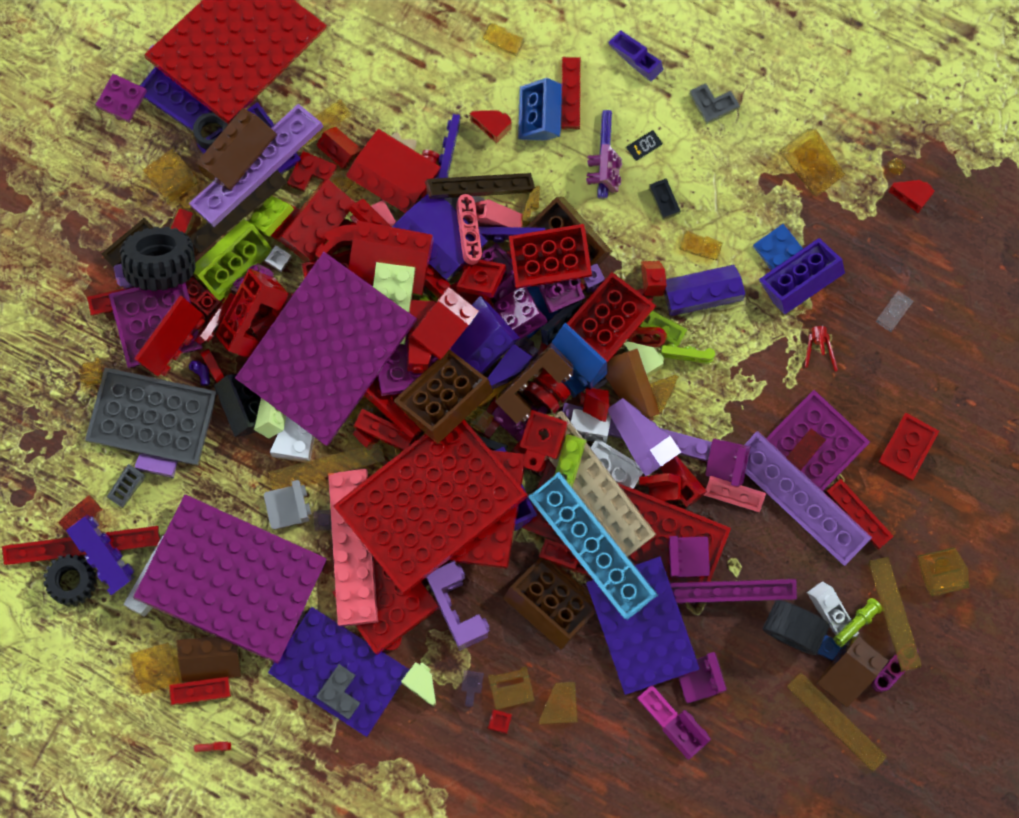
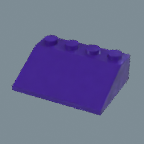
(441, 221)
(484, 338)

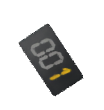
(644, 145)

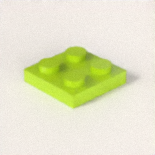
(270, 215)

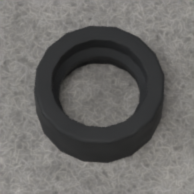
(203, 120)

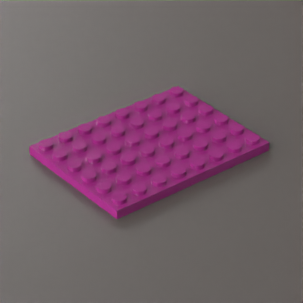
(326, 348)
(230, 578)

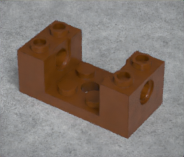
(513, 401)

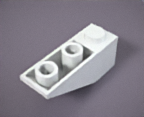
(829, 607)

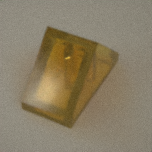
(662, 390)

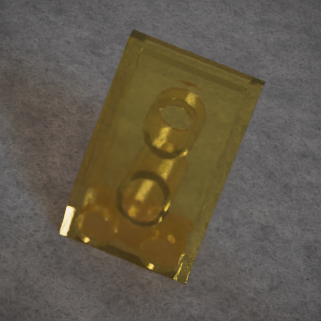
(812, 161)

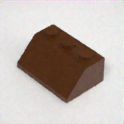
(208, 659)

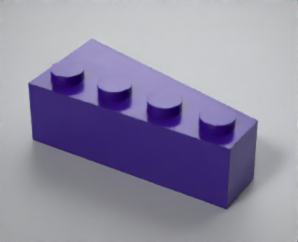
(101, 553)

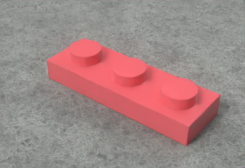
(735, 495)

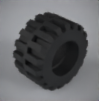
(58, 569)

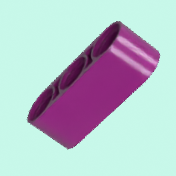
(887, 675)

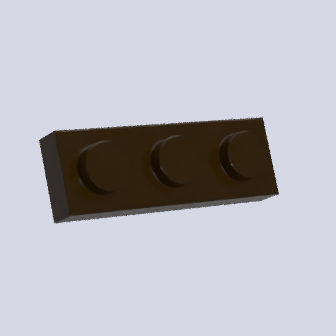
(112, 253)

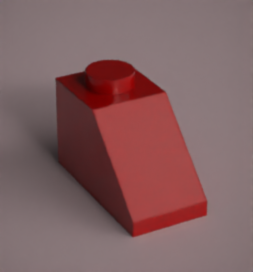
(492, 123)
(912, 193)
(653, 278)
(595, 403)

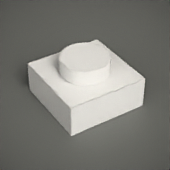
(278, 258)

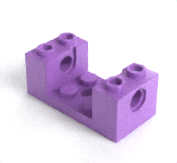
(465, 633)

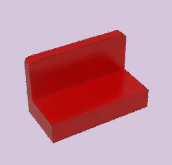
(338, 146)
(663, 486)

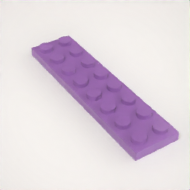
(292, 133)
(804, 500)

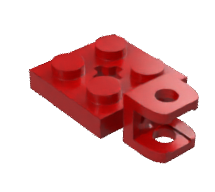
(539, 448)

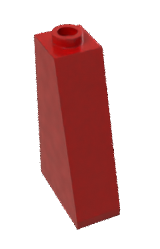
(418, 356)

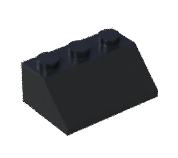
(239, 405)

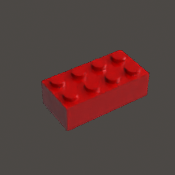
(317, 216)

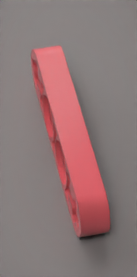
(468, 229)

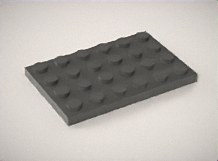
(151, 416)

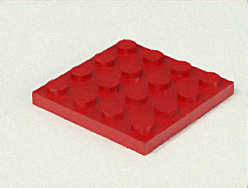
(395, 611)

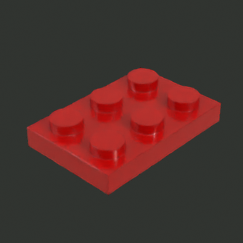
(908, 446)

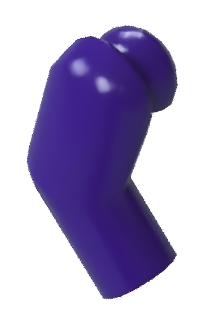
(201, 370)

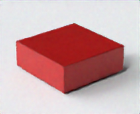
(500, 721)

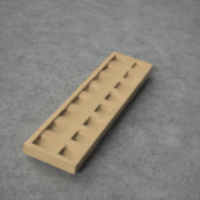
(606, 498)

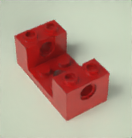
(235, 327)

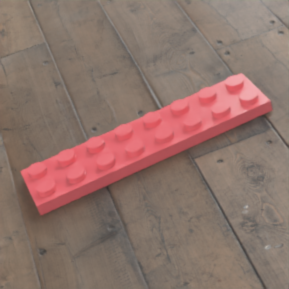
(352, 560)

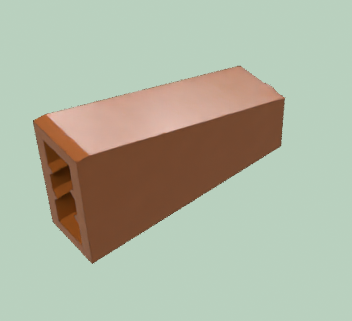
(631, 382)

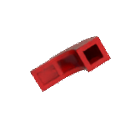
(336, 239)

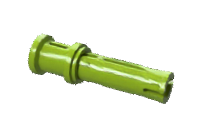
(863, 617)

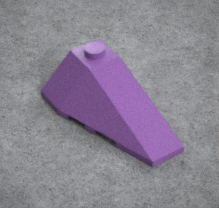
(645, 440)

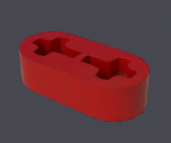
(212, 365)

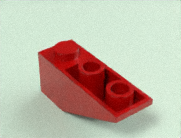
(690, 487)

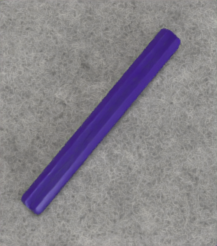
(605, 139)

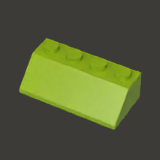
(231, 258)

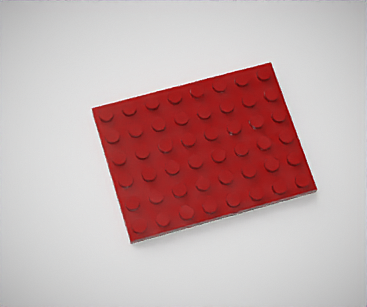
(234, 49)
(429, 504)

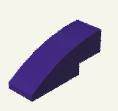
(636, 55)

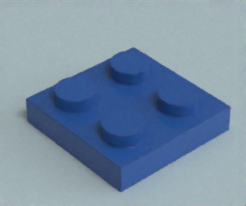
(777, 247)

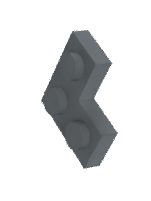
(711, 107)
(334, 693)

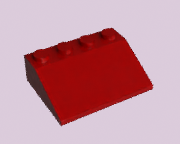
(392, 171)
(390, 246)
(550, 256)
(611, 316)
(170, 337)

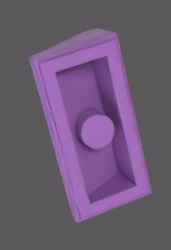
(156, 465)

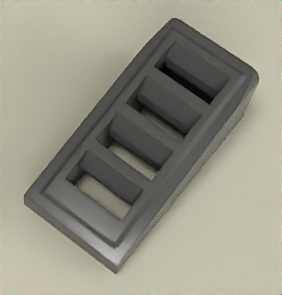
(120, 482)

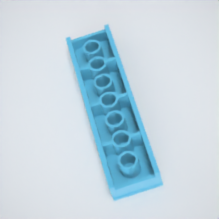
(593, 546)

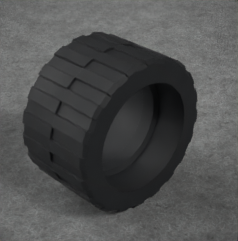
(796, 627)

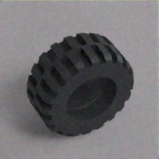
(157, 258)

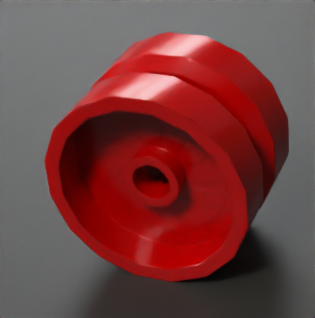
(546, 392)

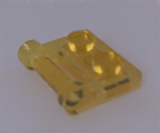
(512, 694)

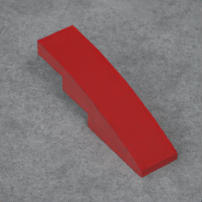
(562, 556)

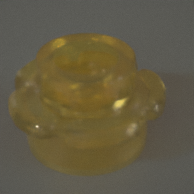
(896, 166)

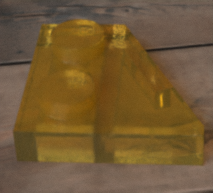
(561, 705)

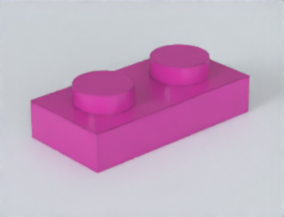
(657, 706)

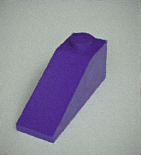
(509, 367)

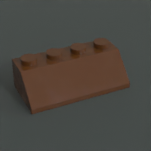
(236, 149)

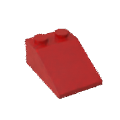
(444, 323)

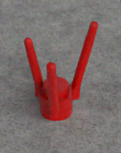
(820, 337)

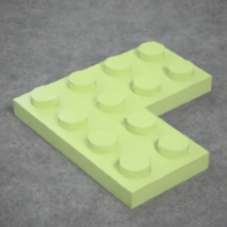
(395, 283)

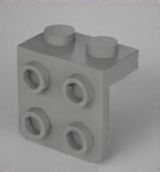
(287, 506)

